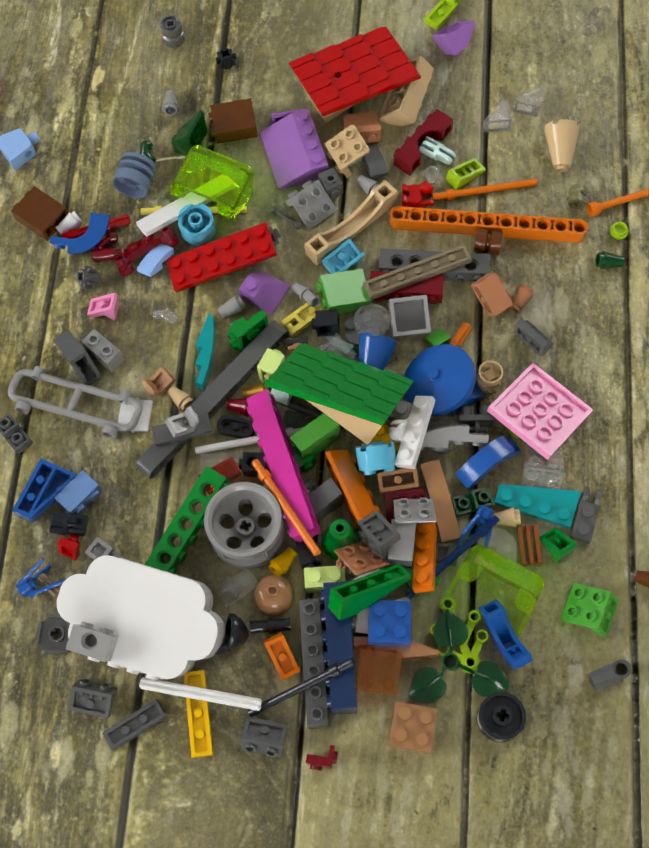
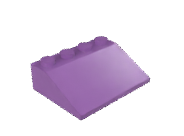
(294, 150)

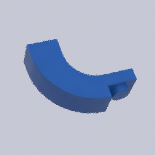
(95, 233)
(486, 460)
(503, 635)

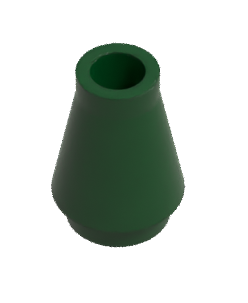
(608, 260)

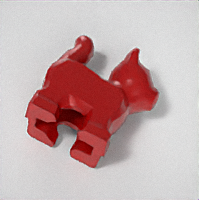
(413, 195)

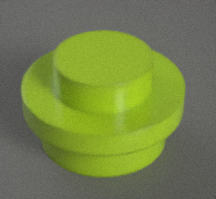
(619, 230)

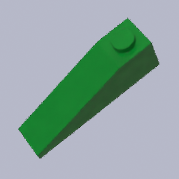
(362, 592)

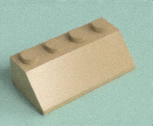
(404, 102)

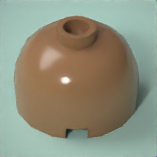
(274, 595)

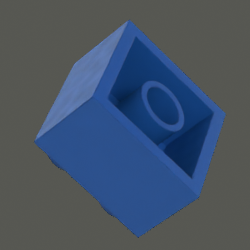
(390, 624)

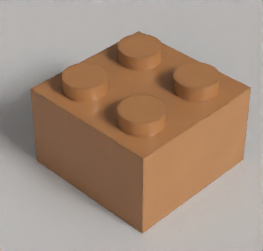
(413, 728)

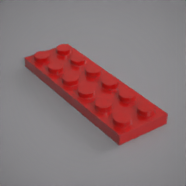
(221, 257)

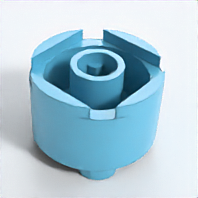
(196, 224)
(376, 457)

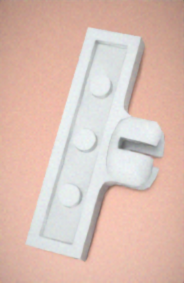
(412, 432)

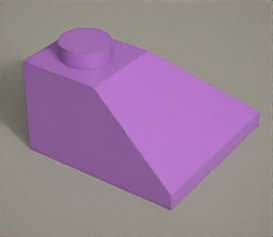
(454, 37)
(263, 291)

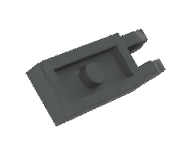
(586, 517)

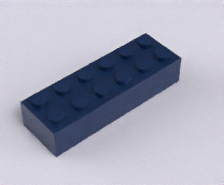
(340, 648)

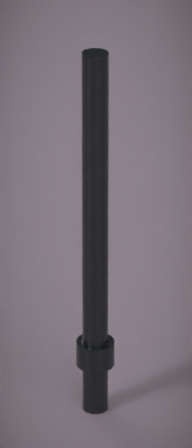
(333, 671)

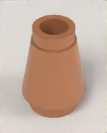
(521, 297)

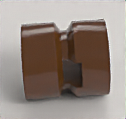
(488, 241)

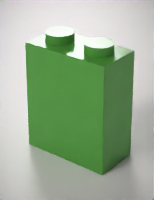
(343, 291)
(316, 436)

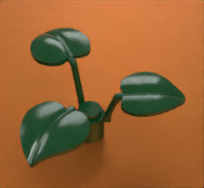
(452, 632)

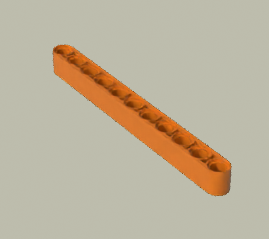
(496, 222)

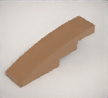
(438, 491)
(415, 652)

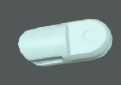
(437, 151)

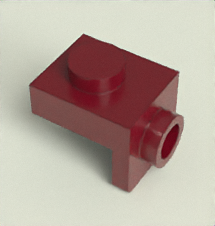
(319, 762)

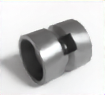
(172, 31)

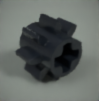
(226, 58)

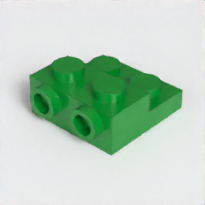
(244, 332)

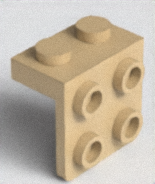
(346, 149)

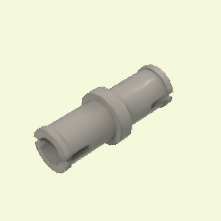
(306, 294)

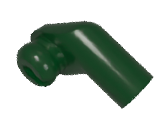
(145, 148)

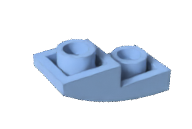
(153, 260)

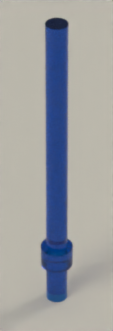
(481, 531)

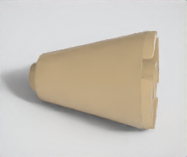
(562, 142)

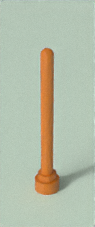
(594, 208)

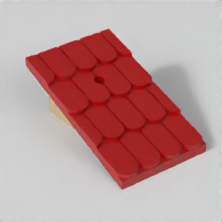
(353, 71)

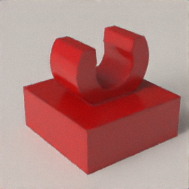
(69, 547)

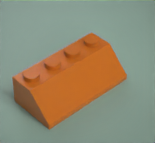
(351, 484)

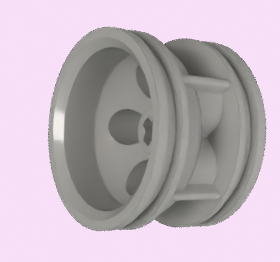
(227, 504)

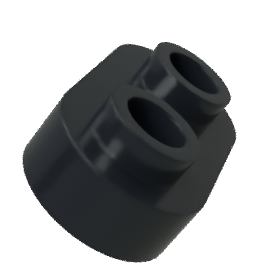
(236, 426)

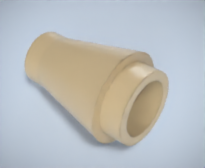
(180, 398)
(509, 517)

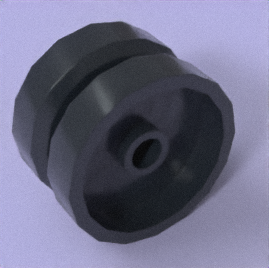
(510, 708)

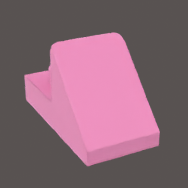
(104, 305)

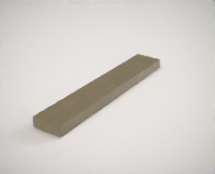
(417, 272)

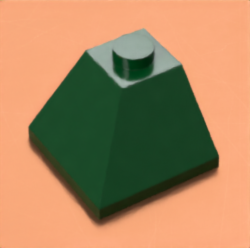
(190, 134)

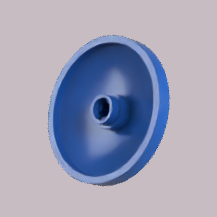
(442, 373)

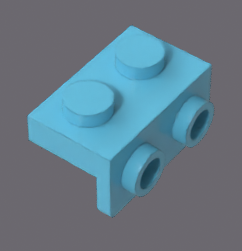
(343, 257)

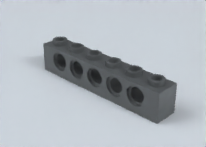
(479, 263)
(313, 662)

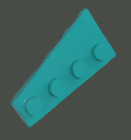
(546, 504)

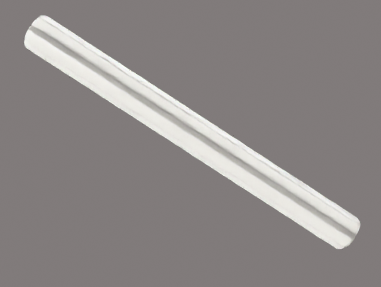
(201, 694)

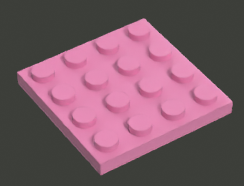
(539, 410)

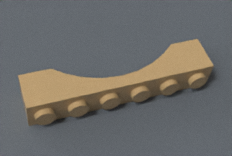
(374, 206)

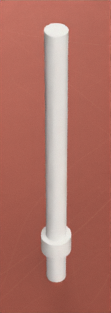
(237, 443)

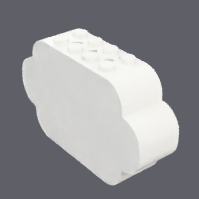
(157, 614)

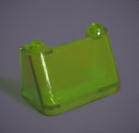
(216, 179)

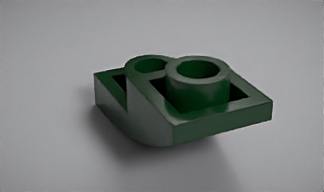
(470, 502)

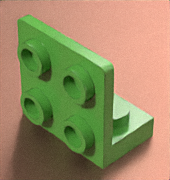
(590, 608)

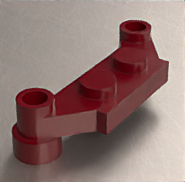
(143, 246)

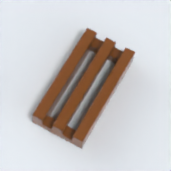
(528, 528)

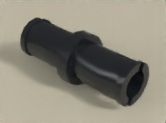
(270, 625)

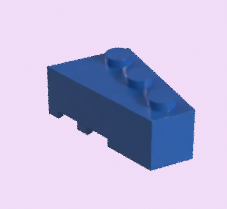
(41, 489)

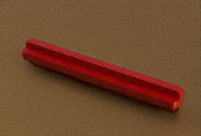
(113, 223)

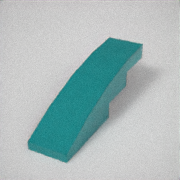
(206, 347)

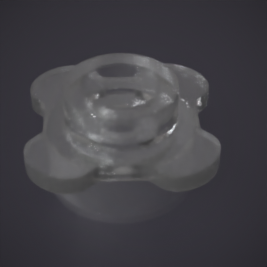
(432, 170)

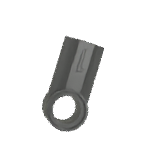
(607, 675)

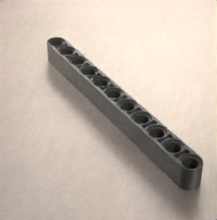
(217, 394)

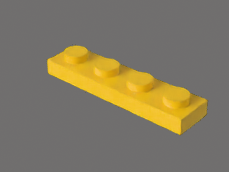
(198, 717)

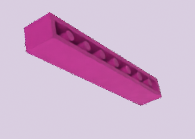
(281, 461)

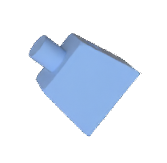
(18, 147)

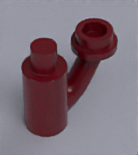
(105, 254)

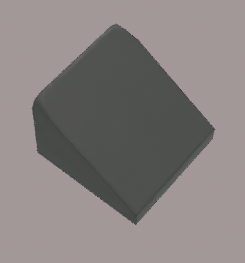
(443, 551)

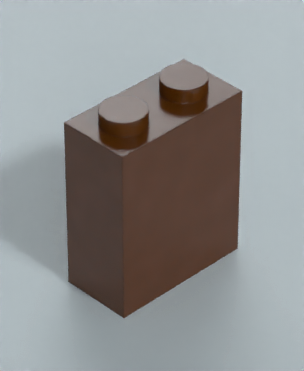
(233, 121)
(39, 213)

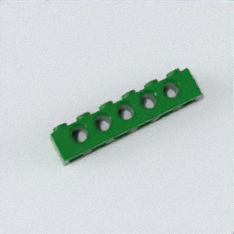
(177, 526)

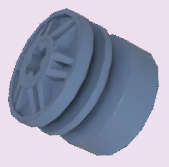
(134, 175)

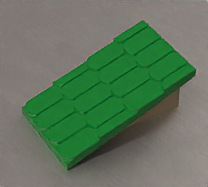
(343, 389)

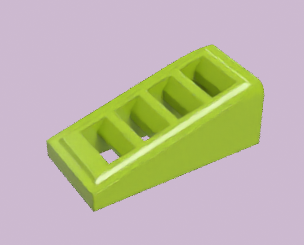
(457, 181)

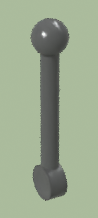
(298, 225)

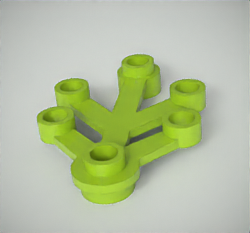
(466, 654)

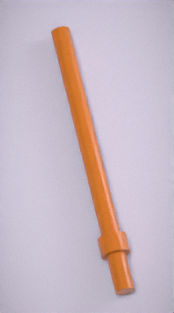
(450, 194)
(265, 477)

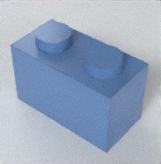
(79, 494)

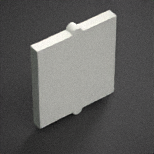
(127, 411)

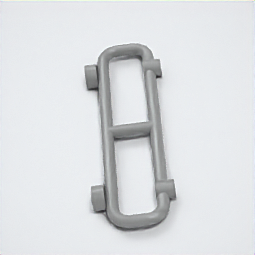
(110, 428)

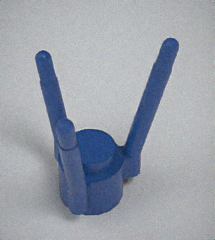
(481, 517)
(27, 585)

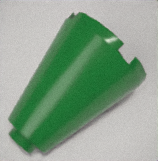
(338, 535)

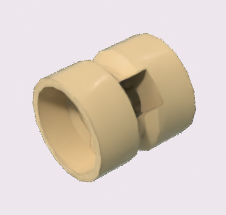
(489, 376)

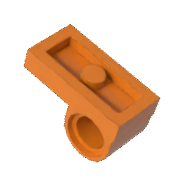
(281, 656)

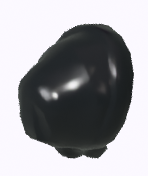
(235, 634)

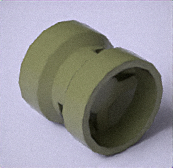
(577, 196)

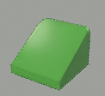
(438, 337)

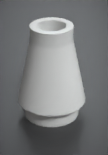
(69, 223)

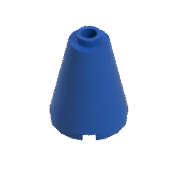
(375, 350)

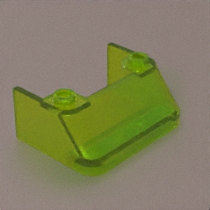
(484, 559)

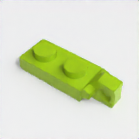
(441, 13)

